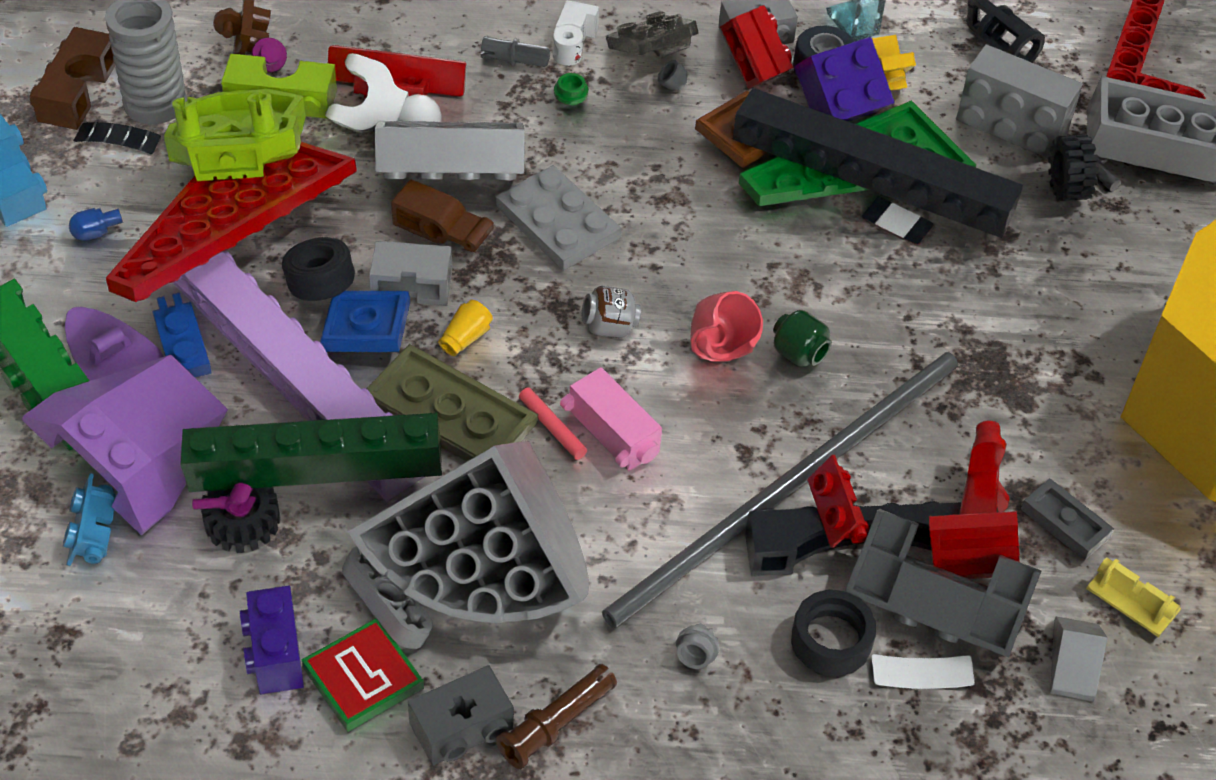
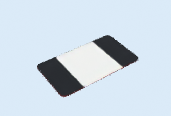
(897, 220)

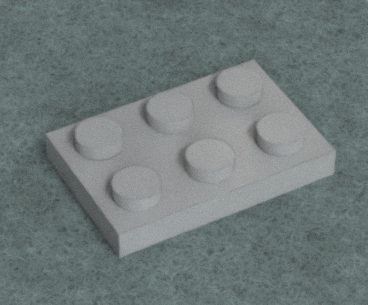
(558, 217)

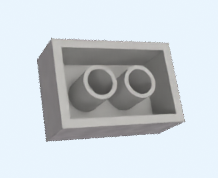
(1018, 100)

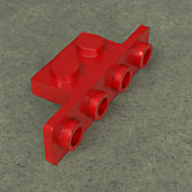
(409, 72)

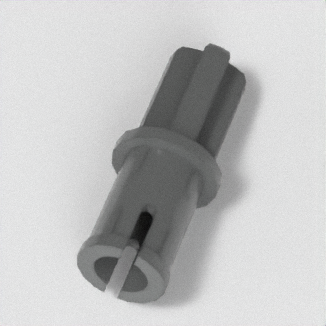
(514, 52)

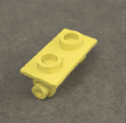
(1133, 598)

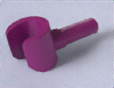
(238, 502)

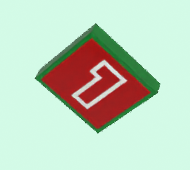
(362, 674)

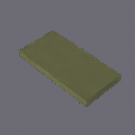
(468, 412)

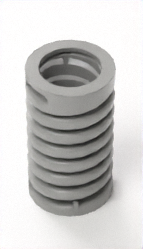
(146, 58)

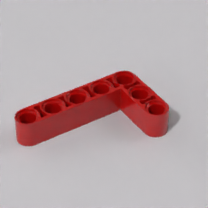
(1134, 45)

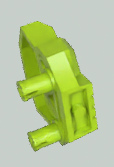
(235, 132)

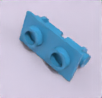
(84, 536)

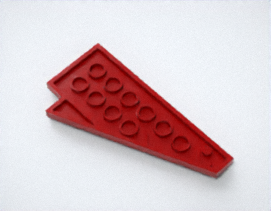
(220, 214)

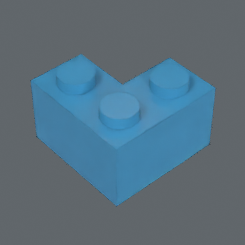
(19, 188)

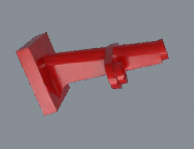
(978, 536)

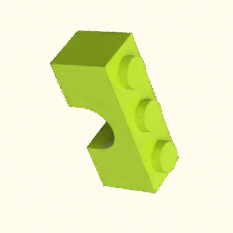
(311, 80)

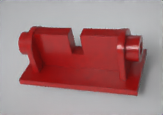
(835, 502)

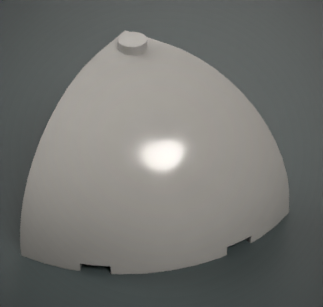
(482, 541)

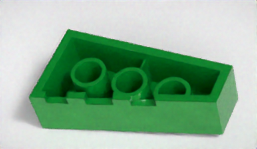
(29, 355)

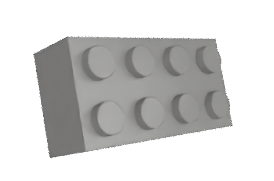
(1153, 128)
(449, 148)

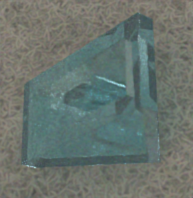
(858, 17)

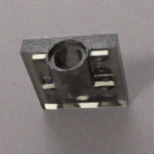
(658, 34)

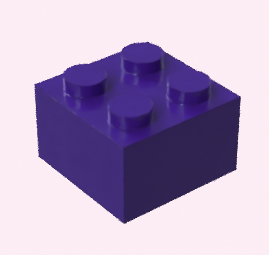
(845, 81)

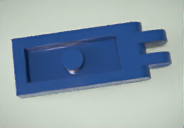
(181, 335)

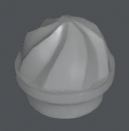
(697, 646)

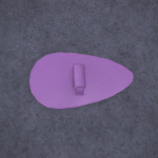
(105, 343)

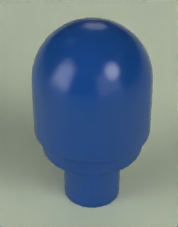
(93, 223)

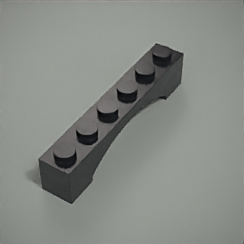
(787, 536)

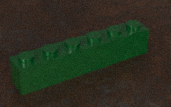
(311, 452)

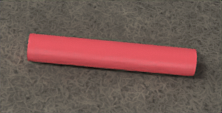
(553, 423)

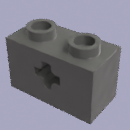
(461, 715)

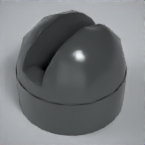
(673, 75)

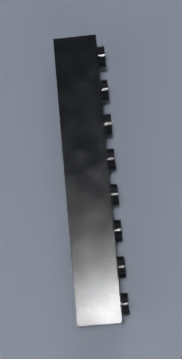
(877, 162)

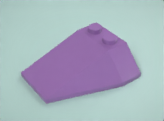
(132, 431)

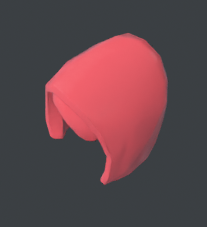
(725, 327)

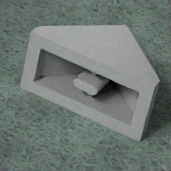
(1076, 658)

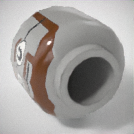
(610, 312)

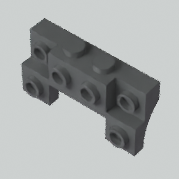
(938, 597)

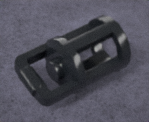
(996, 24)

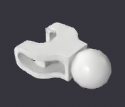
(383, 101)

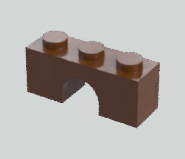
(62, 92)

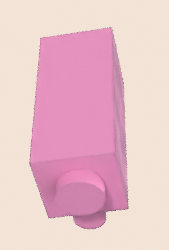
(614, 419)

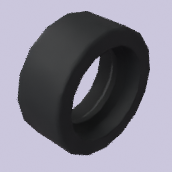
(840, 605)

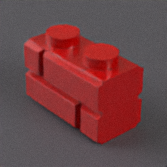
(757, 46)

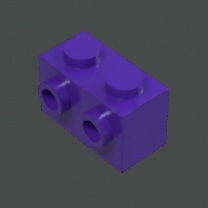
(274, 640)

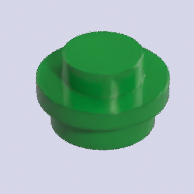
(571, 89)

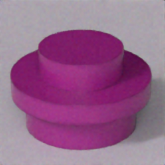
(272, 51)

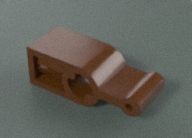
(438, 217)

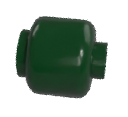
(802, 338)

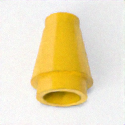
(466, 326)

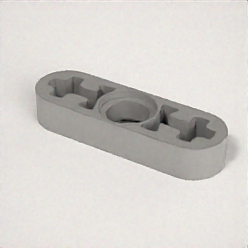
(403, 618)

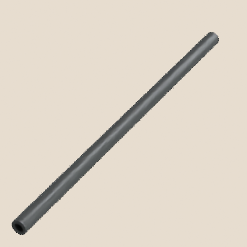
(776, 491)

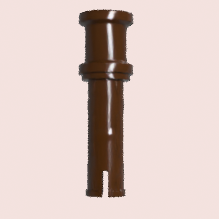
(543, 725)

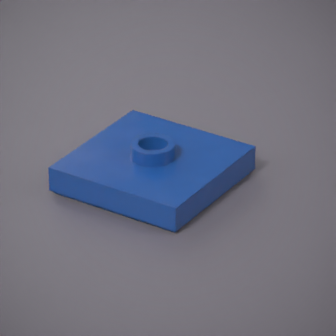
(366, 321)

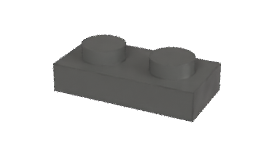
(1067, 519)

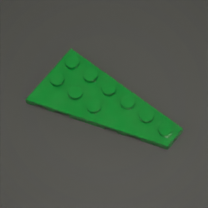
(788, 181)

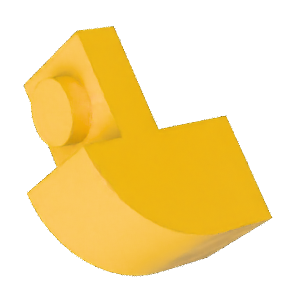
(893, 63)

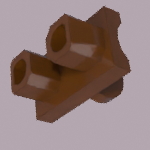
(246, 26)

